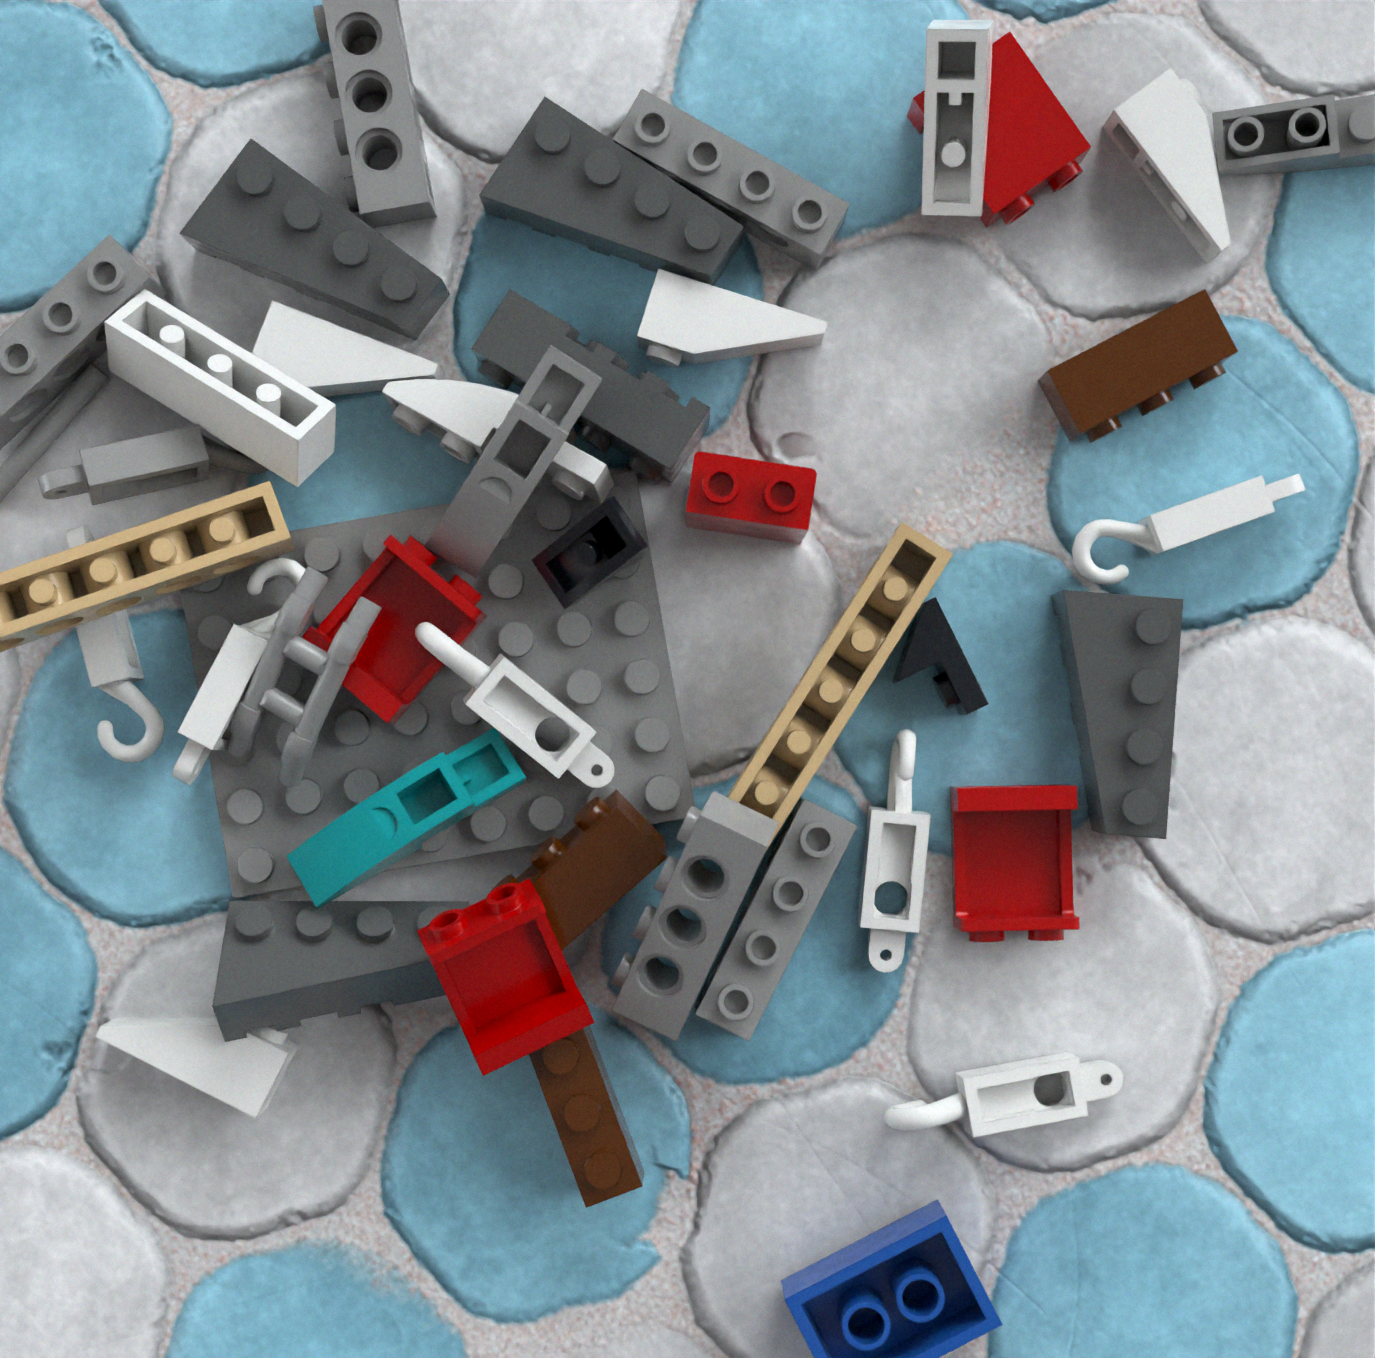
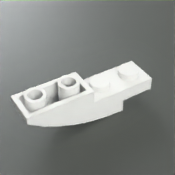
(468, 417)

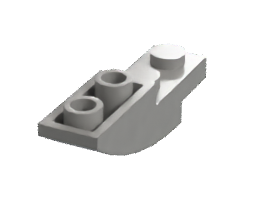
(1296, 136)
(513, 461)

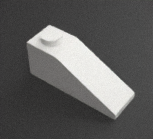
(956, 116)
(1172, 151)
(710, 324)
(333, 357)
(194, 1051)

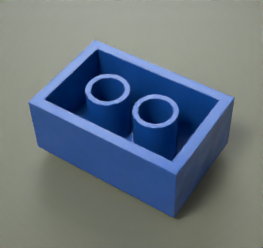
(892, 1294)

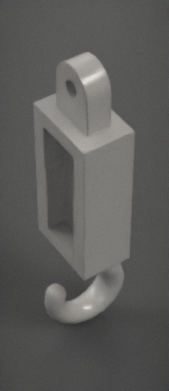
(144, 466)

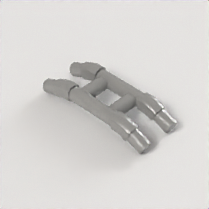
(329, 665)

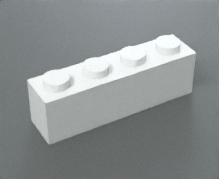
(221, 387)

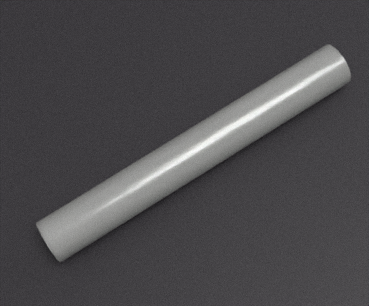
(50, 427)

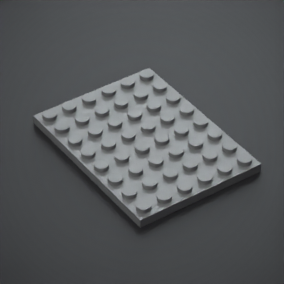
(595, 657)

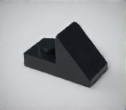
(590, 553)
(935, 644)

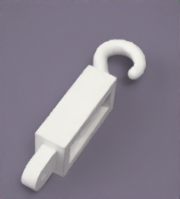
(1182, 523)
(112, 667)
(225, 685)
(517, 706)
(897, 853)
(1004, 1097)

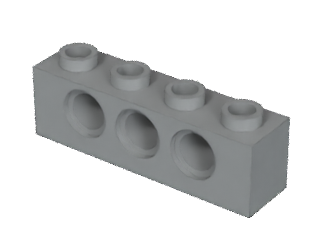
(735, 179)
(405, 188)
(65, 332)
(736, 841)
(774, 918)

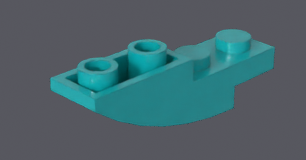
(404, 816)

